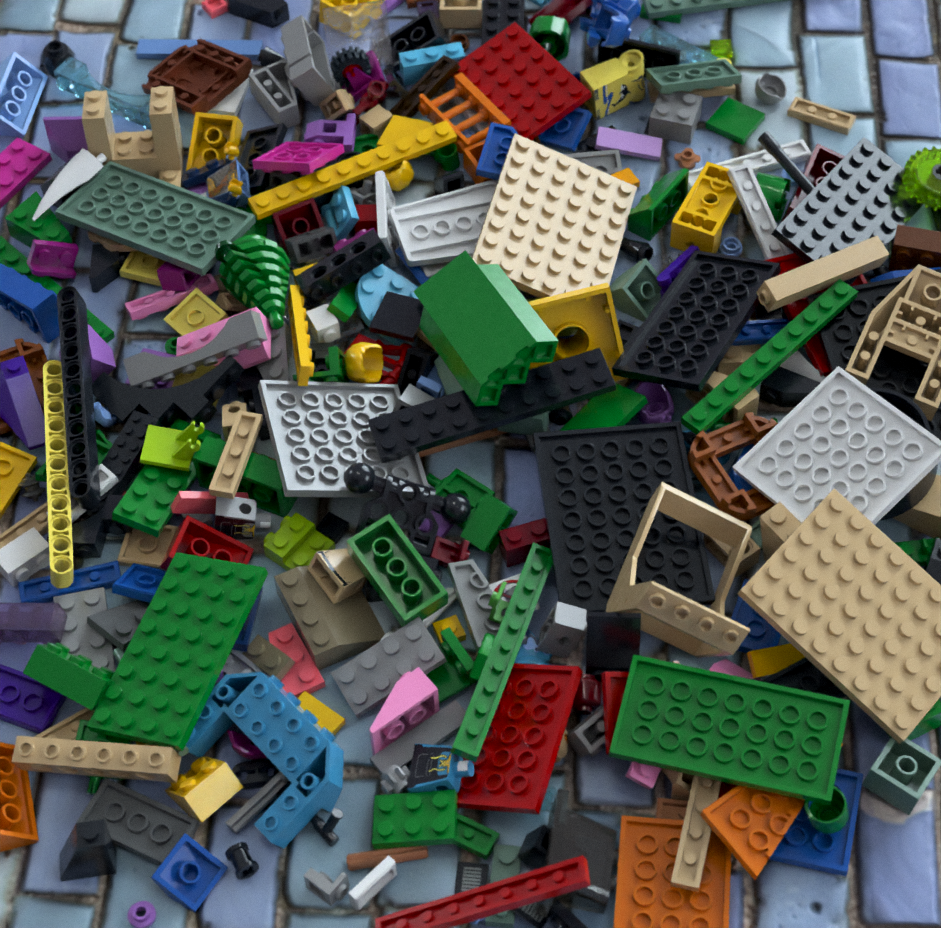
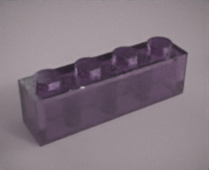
(32, 623)

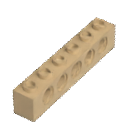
(96, 759)

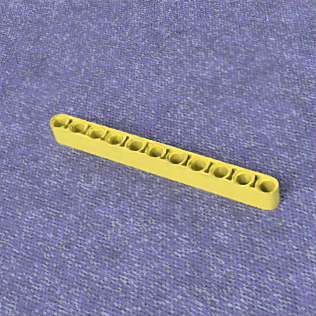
(57, 478)

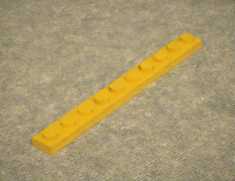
(352, 169)

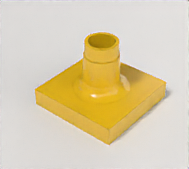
(593, 314)

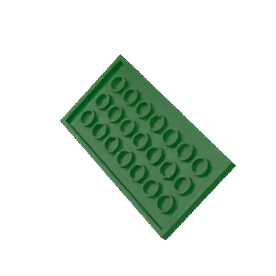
(178, 651)
(730, 729)

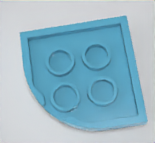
(372, 289)

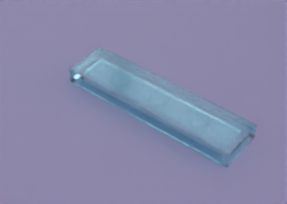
(660, 37)

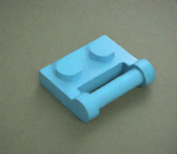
(345, 211)

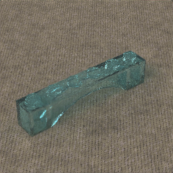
(76, 79)

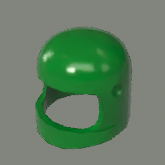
(830, 817)

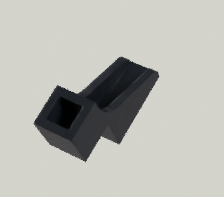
(91, 534)

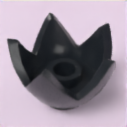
(54, 55)

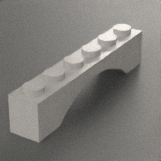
(238, 334)

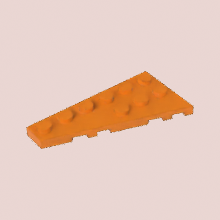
(752, 823)

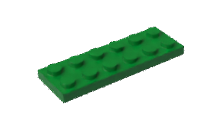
(154, 490)

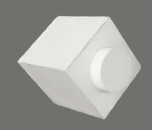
(323, 324)

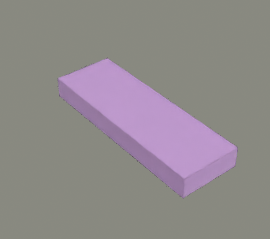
(629, 143)

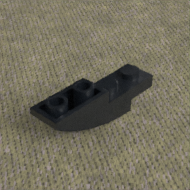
(249, 390)

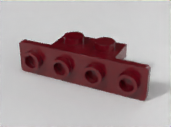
(563, 9)

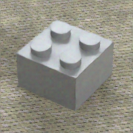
(675, 116)

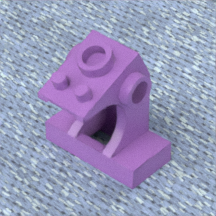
(333, 132)

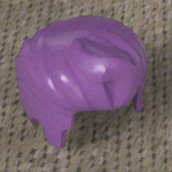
(659, 405)

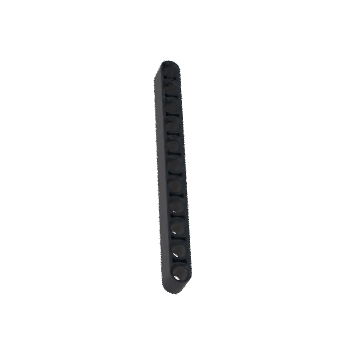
(78, 399)

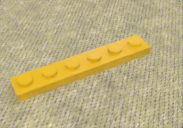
(299, 336)

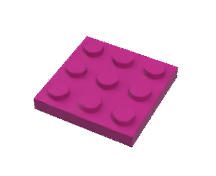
(298, 157)

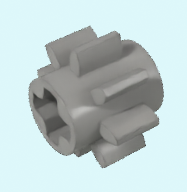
(395, 780)

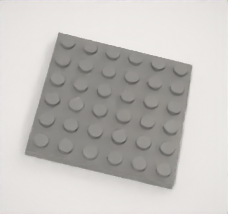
(326, 430)

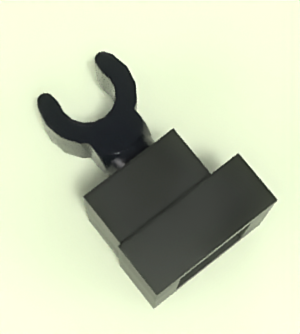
(319, 351)

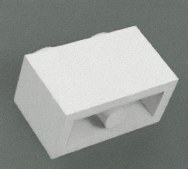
(24, 557)

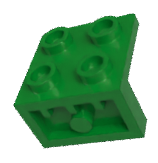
(336, 364)
(454, 673)

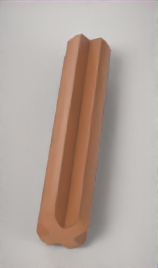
(375, 857)

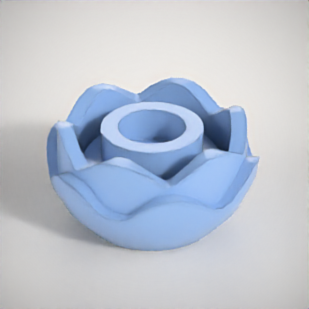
(103, 415)

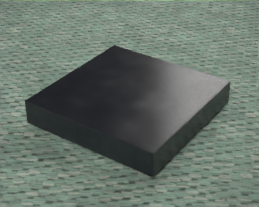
(398, 317)

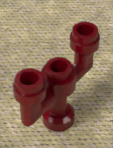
(375, 95)

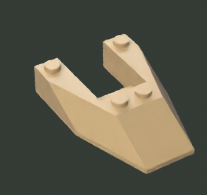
(910, 324)

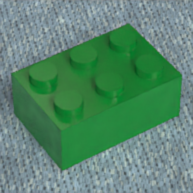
(68, 674)

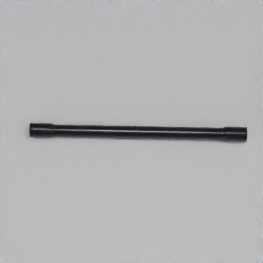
(796, 174)

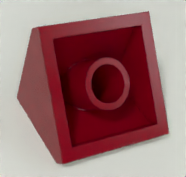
(296, 220)

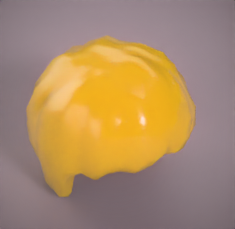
(399, 176)
(364, 362)

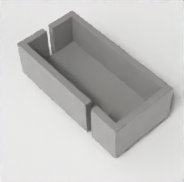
(307, 60)

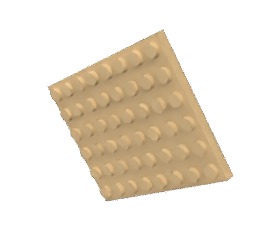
(553, 221)
(856, 613)

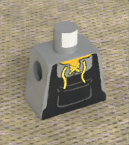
(239, 518)

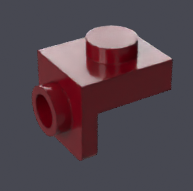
(449, 551)

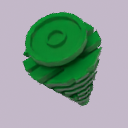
(258, 276)

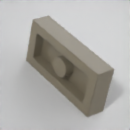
(268, 657)

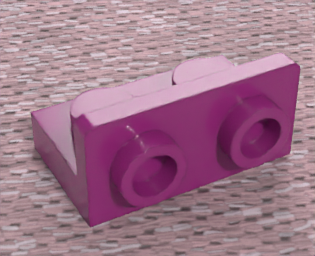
(52, 259)

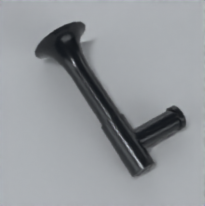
(324, 828)

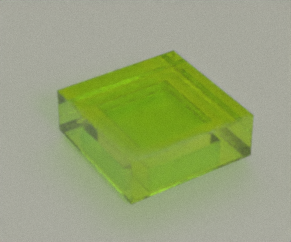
(721, 48)

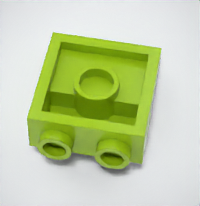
(295, 542)

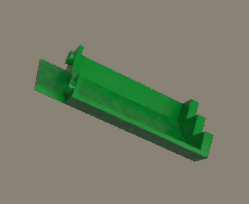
(482, 327)

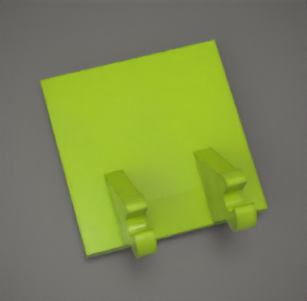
(170, 446)

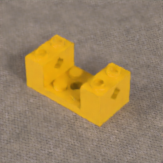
(705, 211)

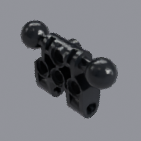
(453, 508)

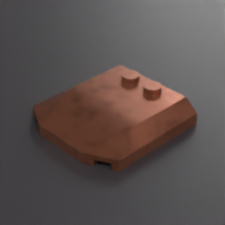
(200, 75)

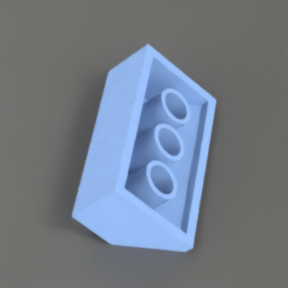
(19, 94)

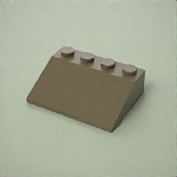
(327, 629)

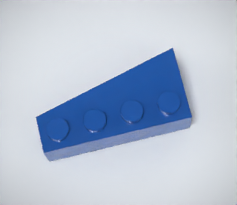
(29, 302)

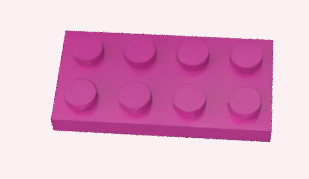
(18, 166)

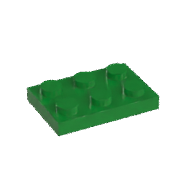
(414, 819)

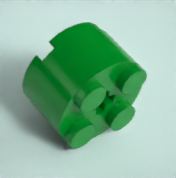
(552, 35)
(774, 192)

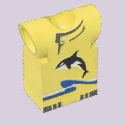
(614, 83)

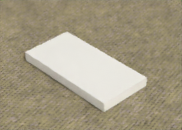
(385, 201)

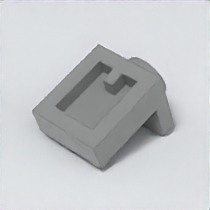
(325, 888)

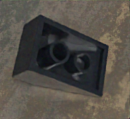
(417, 34)
(611, 642)

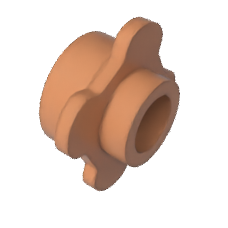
(687, 158)

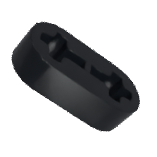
(256, 773)

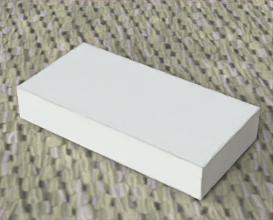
(372, 883)

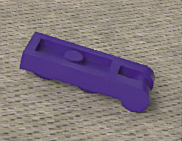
(666, 277)

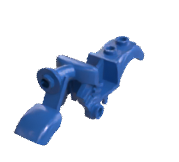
(610, 21)

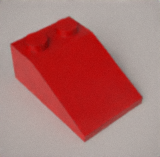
(202, 540)

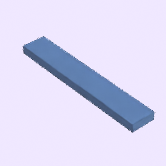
(164, 47)

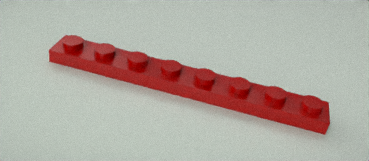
(493, 897)

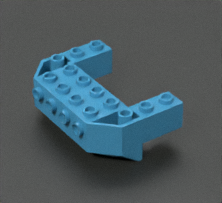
(286, 737)

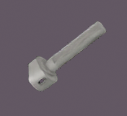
(257, 803)

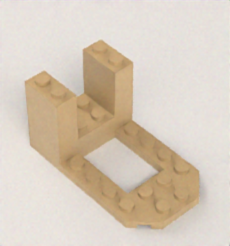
(149, 152)

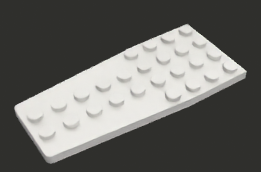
(442, 225)

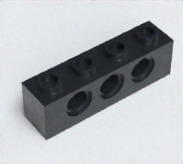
(343, 267)

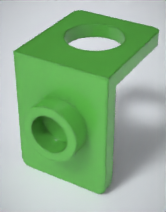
(498, 605)

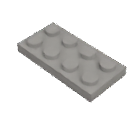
(79, 635)
(373, 674)

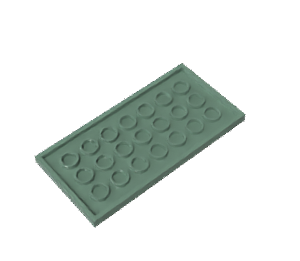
(154, 217)

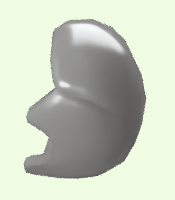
(770, 88)

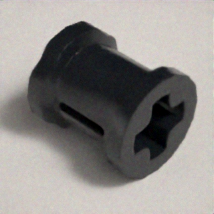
(241, 860)

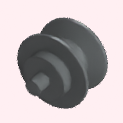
(32, 487)

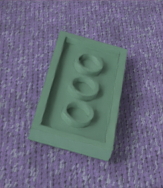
(693, 76)

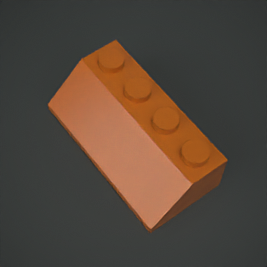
(16, 804)

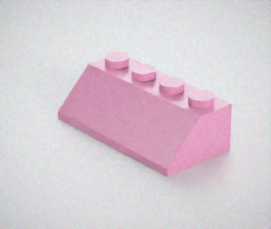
(247, 358)

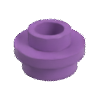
(144, 921)

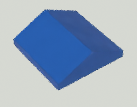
(188, 873)

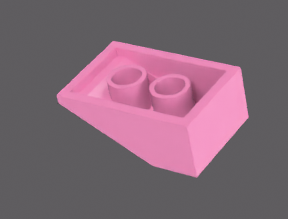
(406, 707)

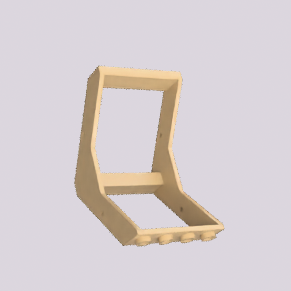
(673, 616)

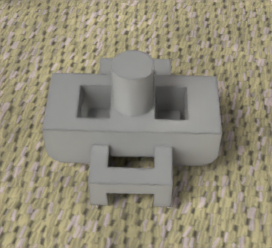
(365, 194)

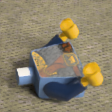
(231, 182)

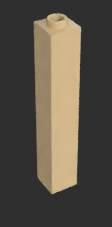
(822, 273)

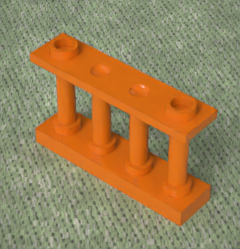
(474, 100)

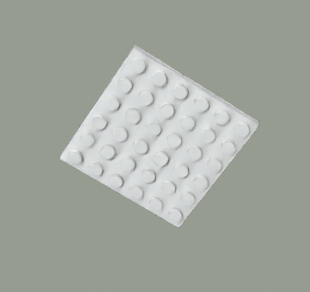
(842, 441)

